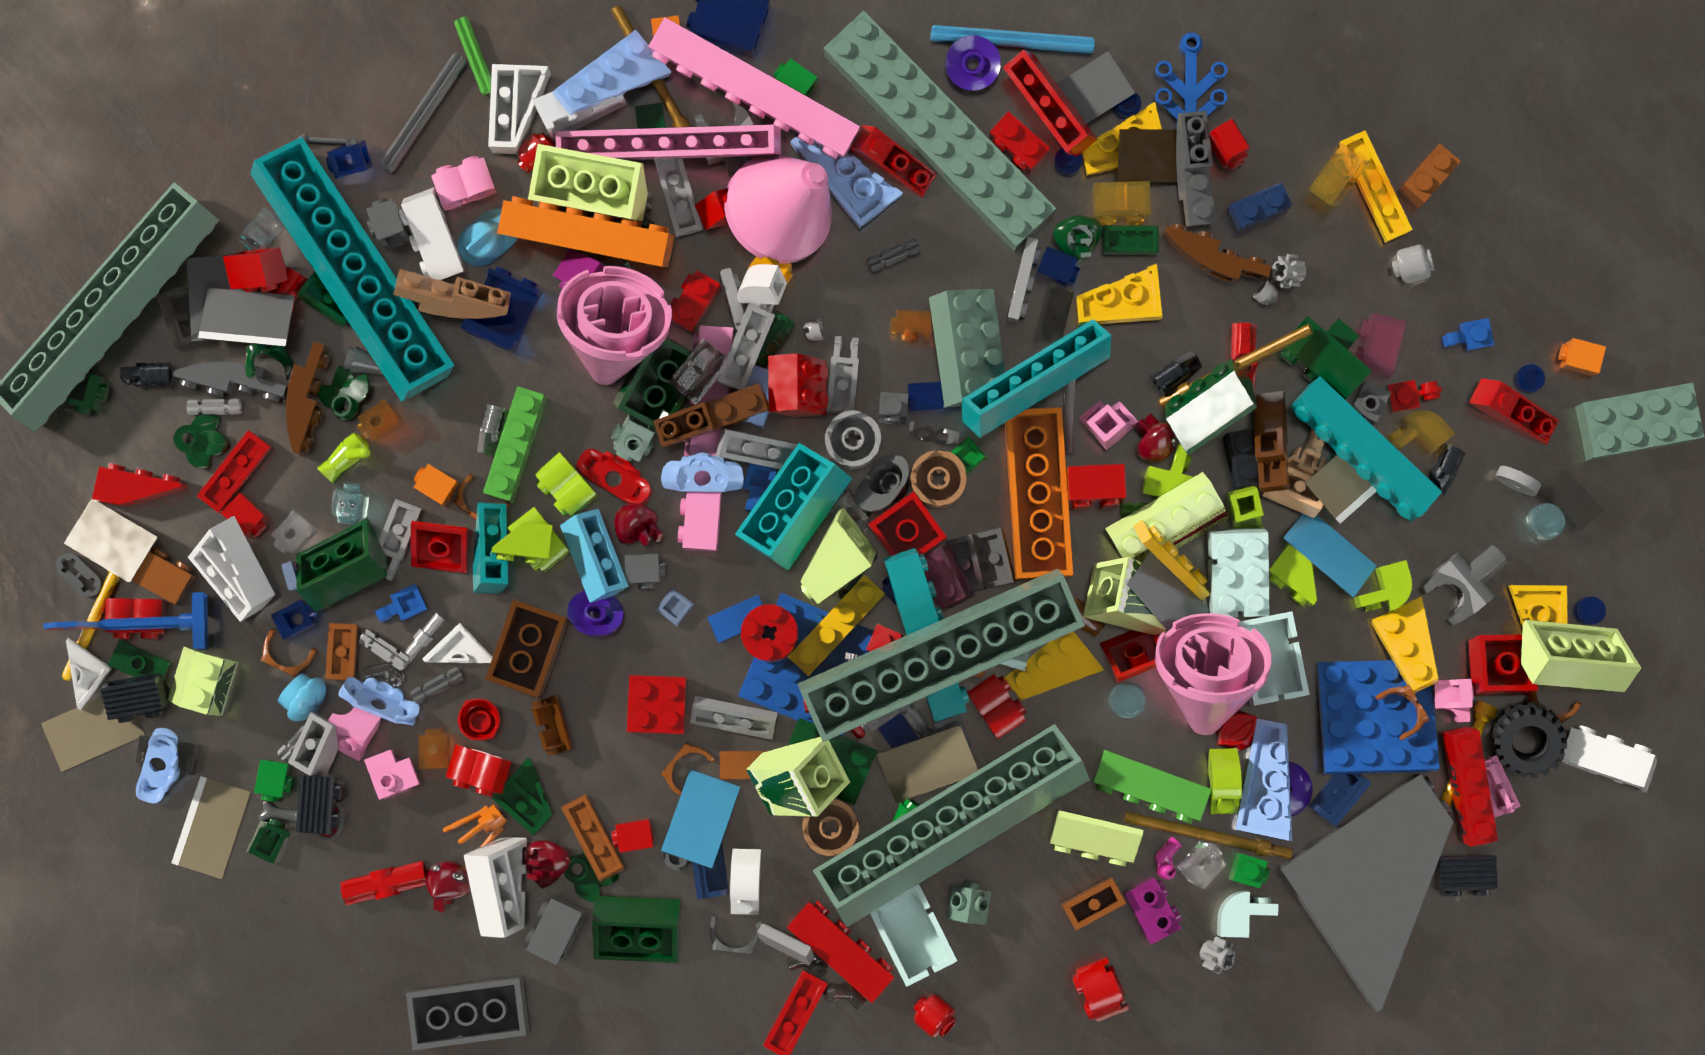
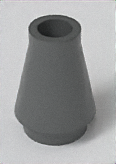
(361, 362)

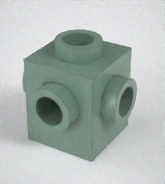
(634, 430)
(969, 903)

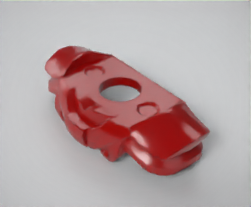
(596, 466)

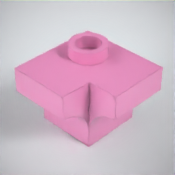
(1108, 423)
(1454, 697)
(355, 731)
(390, 775)

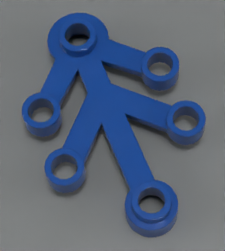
(1190, 90)

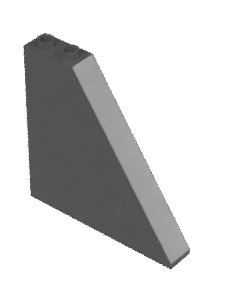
(1371, 879)

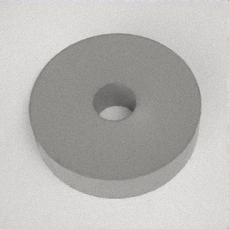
(1518, 480)

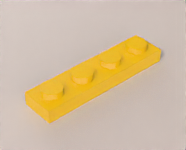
(1379, 191)
(1168, 555)
(836, 625)

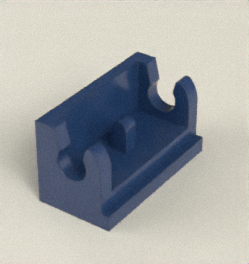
(1339, 796)
(711, 881)

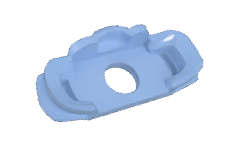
(724, 474)
(396, 707)
(152, 782)

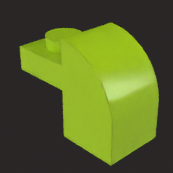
(1160, 481)
(1244, 507)
(1394, 585)
(1225, 781)

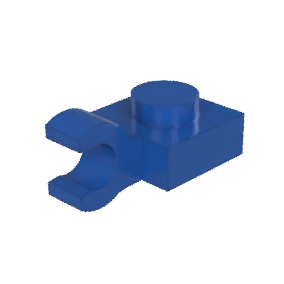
(1472, 335)
(756, 482)
(405, 603)

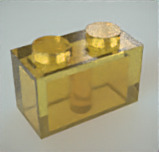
(1339, 175)
(1121, 202)

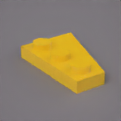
(1103, 153)
(1123, 301)
(1540, 602)
(1409, 643)
(1053, 666)

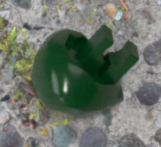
(1078, 235)

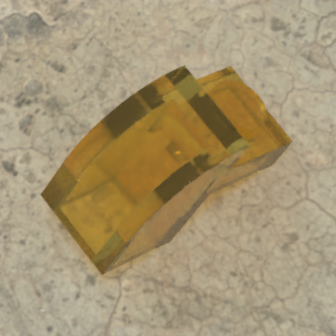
(1425, 427)

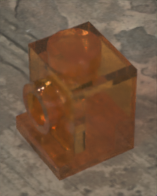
(911, 325)
(389, 421)
(441, 758)

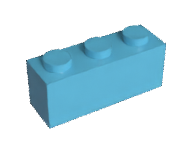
(594, 555)

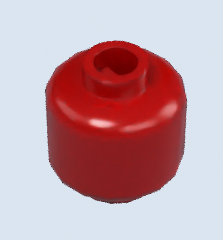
(528, 150)
(934, 1016)

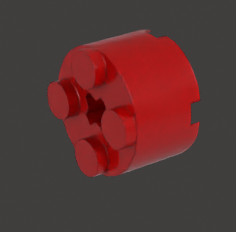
(753, 630)
(1100, 989)

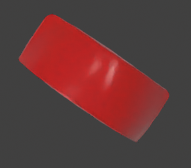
(478, 719)
(1237, 731)

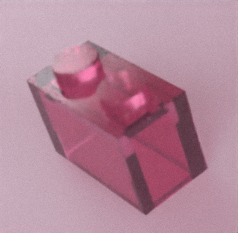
(1381, 344)
(947, 577)

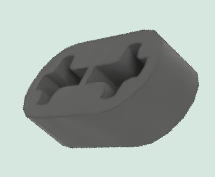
(84, 571)

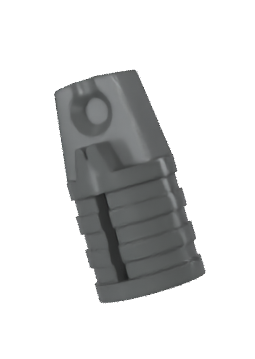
(491, 429)

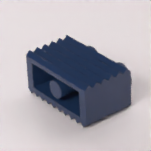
(1259, 207)

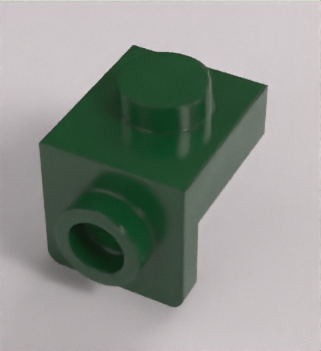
(95, 394)
(268, 840)

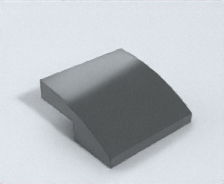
(984, 559)

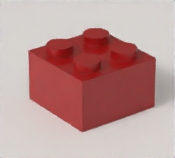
(797, 385)
(1096, 485)
(907, 527)
(1498, 666)
(657, 704)

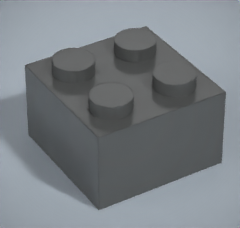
(555, 930)

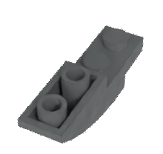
(1193, 170)
(223, 376)

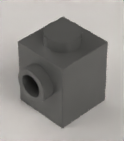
(1370, 401)
(644, 570)

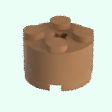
(938, 463)
(838, 841)

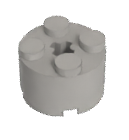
(838, 433)

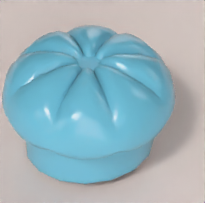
(302, 697)

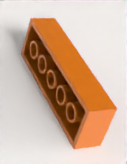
(584, 233)
(1038, 493)

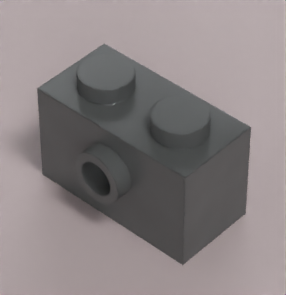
(387, 224)

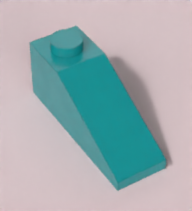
(488, 572)

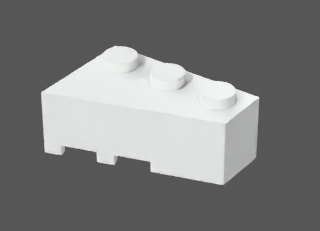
(512, 104)
(558, 119)
(431, 235)
(232, 569)
(1610, 758)
(496, 886)

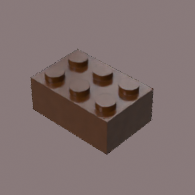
(527, 649)

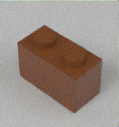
(1429, 176)
(164, 577)
(1093, 903)

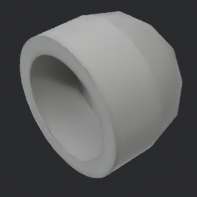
(1266, 294)
(816, 330)

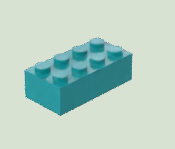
(793, 506)

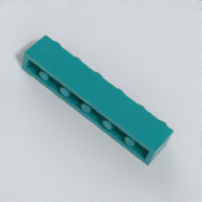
(1036, 378)
(1365, 449)
(918, 611)

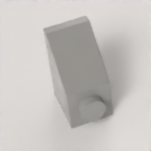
(315, 746)

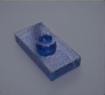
(898, 731)

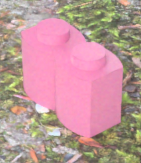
(463, 183)

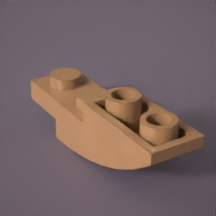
(462, 300)

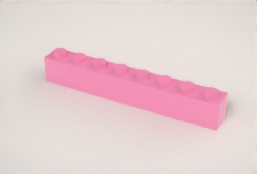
(754, 88)
(675, 142)
(704, 508)

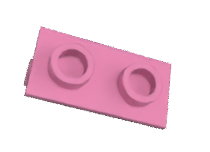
(1502, 794)

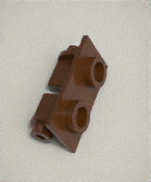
(555, 736)

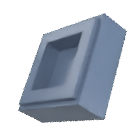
(289, 572)
(675, 607)

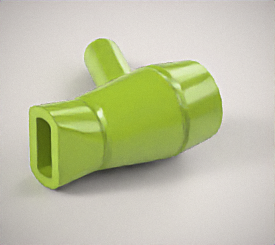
(345, 455)

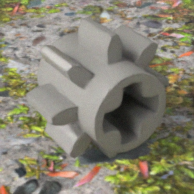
(1289, 271)
(1217, 955)

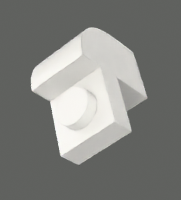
(762, 286)
(745, 881)

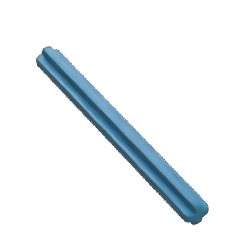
(1016, 39)

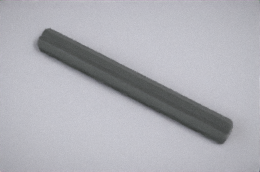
(423, 112)

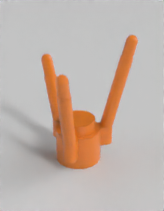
(490, 820)

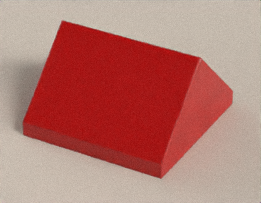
(440, 546)
(1130, 654)

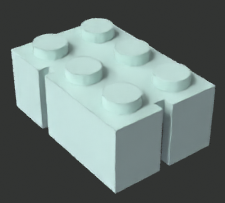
(1241, 572)
(1287, 670)
(913, 935)

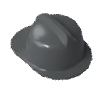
(884, 483)

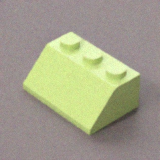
(1095, 838)

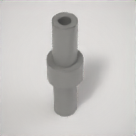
(424, 636)

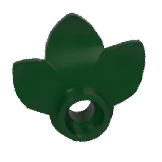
(342, 390)
(205, 442)
(586, 883)

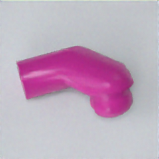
(1164, 859)

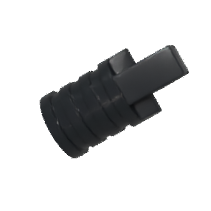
(1175, 373)
(148, 375)
(1446, 467)

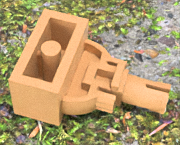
(1301, 469)

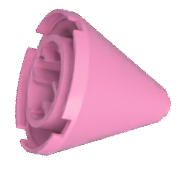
(779, 207)
(613, 320)
(1211, 667)

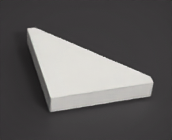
(458, 647)
(86, 672)

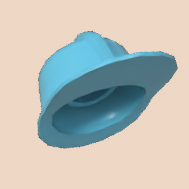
(480, 242)

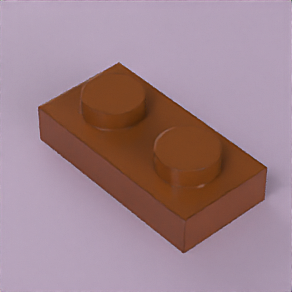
(341, 651)

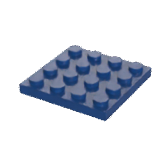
(776, 683)
(1364, 732)

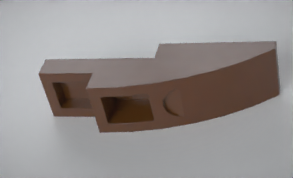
(1203, 253)
(301, 410)
(711, 415)
(1271, 441)

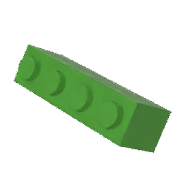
(515, 445)
(1152, 786)

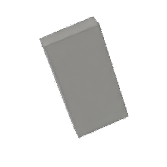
(785, 944)

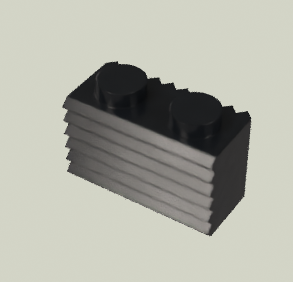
(1241, 458)
(134, 697)
(318, 804)
(1467, 873)

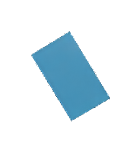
(1330, 553)
(700, 818)

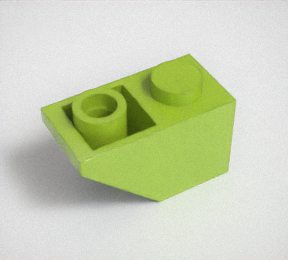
(526, 541)
(1295, 574)

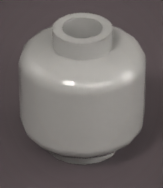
(1413, 264)

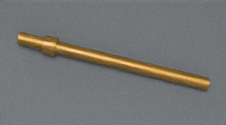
(660, 87)
(1253, 357)
(1261, 847)

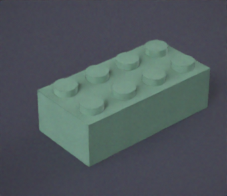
(966, 341)
(1639, 421)

